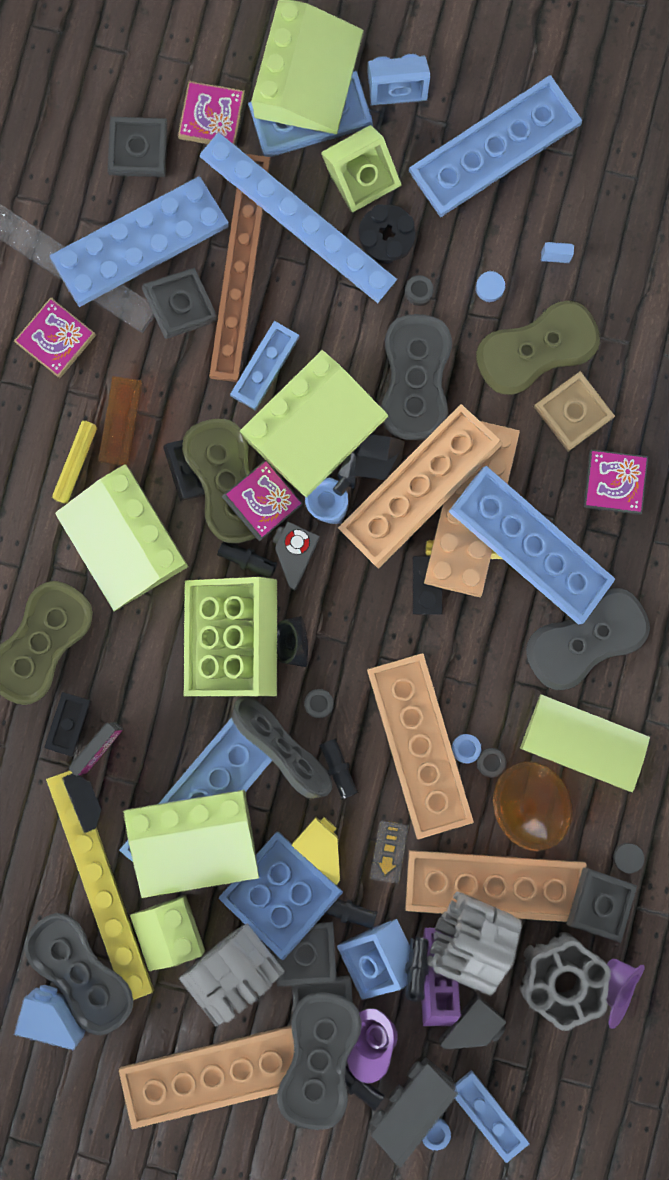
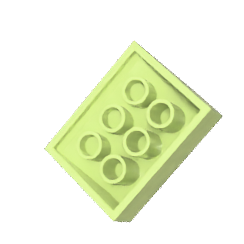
(306, 68)
(313, 423)
(121, 538)
(230, 637)
(192, 843)

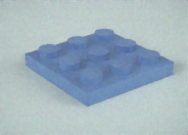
(284, 898)

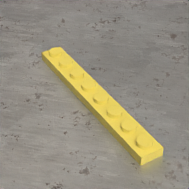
(102, 894)

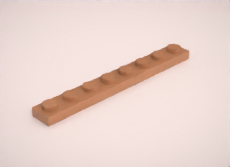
(237, 284)

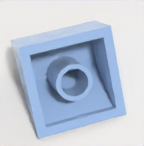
(398, 79)
(377, 959)
(48, 1019)

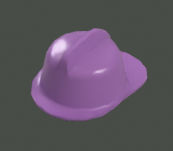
(621, 988)
(374, 1047)

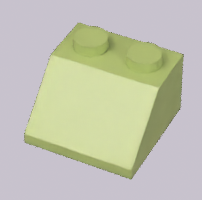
(361, 168)
(168, 934)

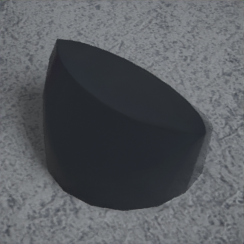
(292, 642)

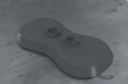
(417, 355)
(566, 652)
(266, 733)
(94, 993)
(315, 1086)

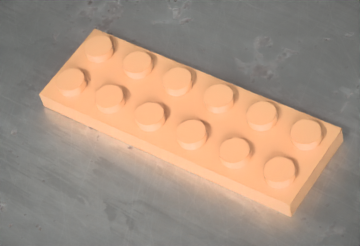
(420, 486)
(458, 556)
(420, 746)
(513, 884)
(206, 1077)

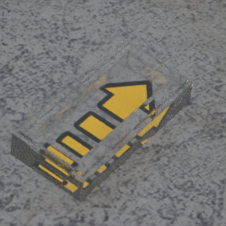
(389, 851)

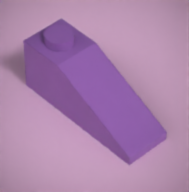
(441, 993)

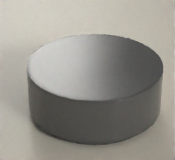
(419, 290)
(318, 703)
(491, 762)
(628, 858)

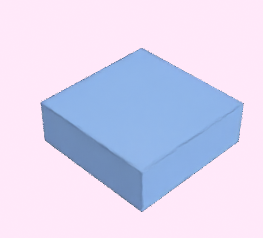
(557, 252)

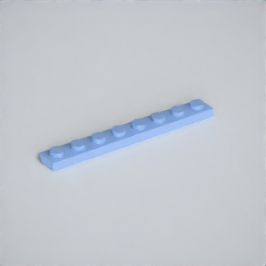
(297, 217)

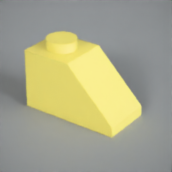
(320, 847)

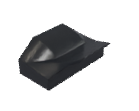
(378, 456)
(83, 801)

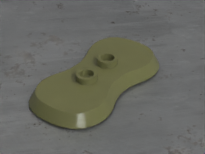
(557, 338)
(220, 461)
(51, 623)

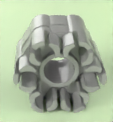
(480, 946)
(231, 974)
(580, 1003)

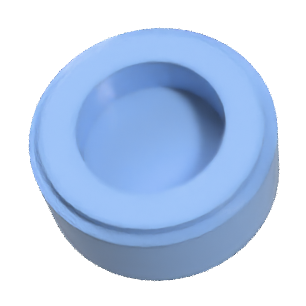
(490, 286)
(466, 748)
(438, 1136)

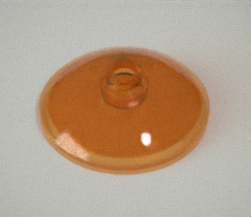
(544, 803)

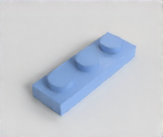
(264, 365)
(489, 1117)

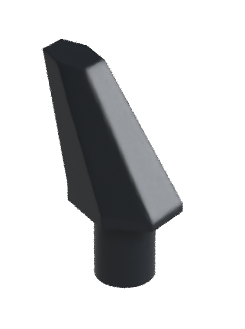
(346, 475)

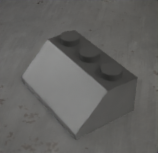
(412, 1110)

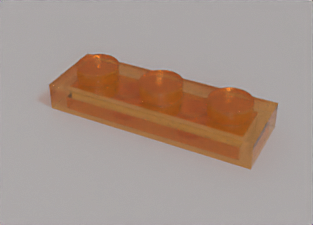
(120, 421)

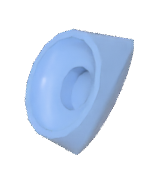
(326, 504)

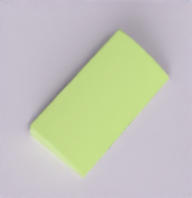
(585, 743)

